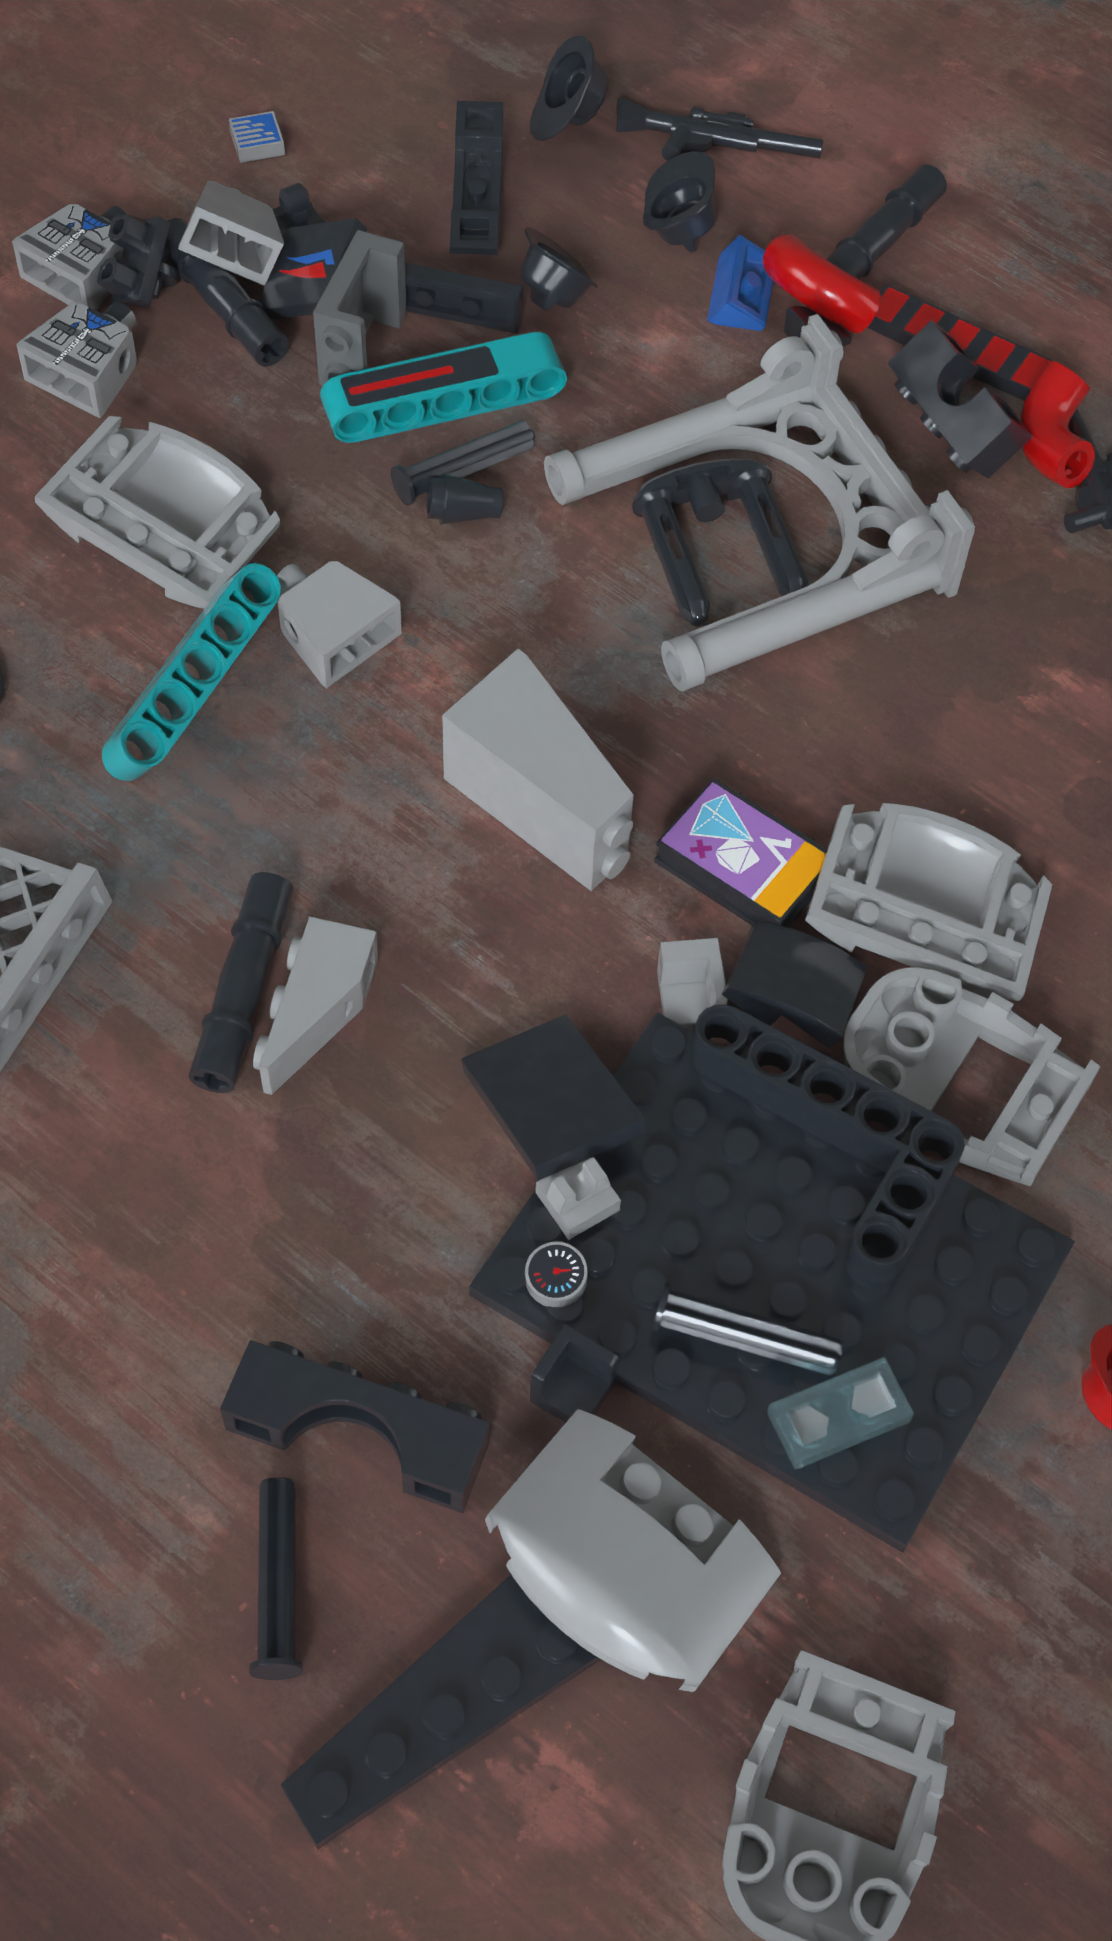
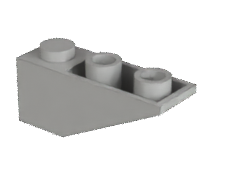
(323, 993)

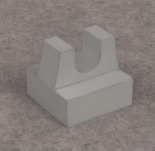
(578, 1197)

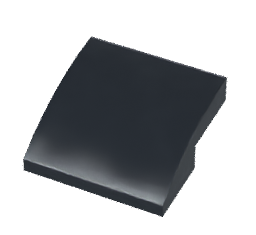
(795, 978)

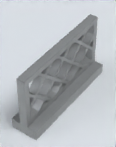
(56, 938)

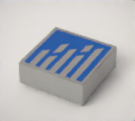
(256, 136)

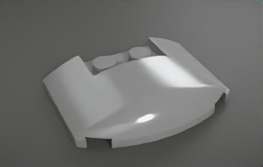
(161, 507)
(931, 897)
(629, 1555)

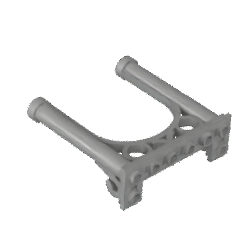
(795, 390)

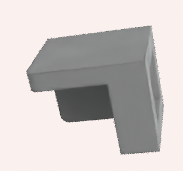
(690, 979)

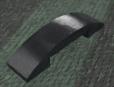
(477, 178)

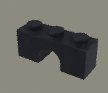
(980, 431)

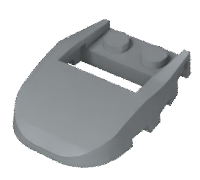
(917, 1034)
(808, 1878)

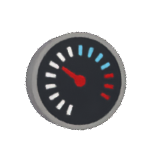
(556, 1274)

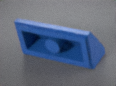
(740, 287)

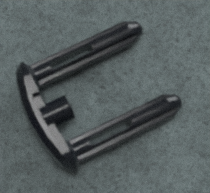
(702, 487)

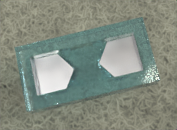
(840, 1413)

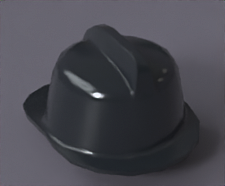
(571, 89)
(682, 200)
(552, 273)

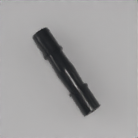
(882, 229)
(243, 316)
(241, 983)

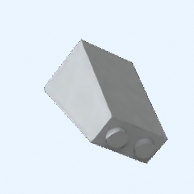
(538, 771)

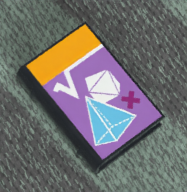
(742, 856)

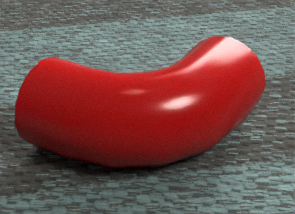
(820, 284)
(1047, 416)

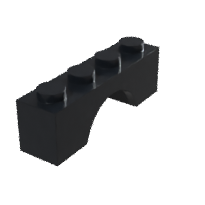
(284, 1395)

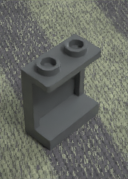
(363, 290)

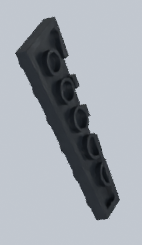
(447, 1701)

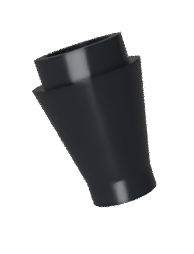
(461, 500)

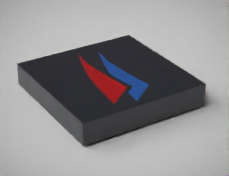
(306, 267)

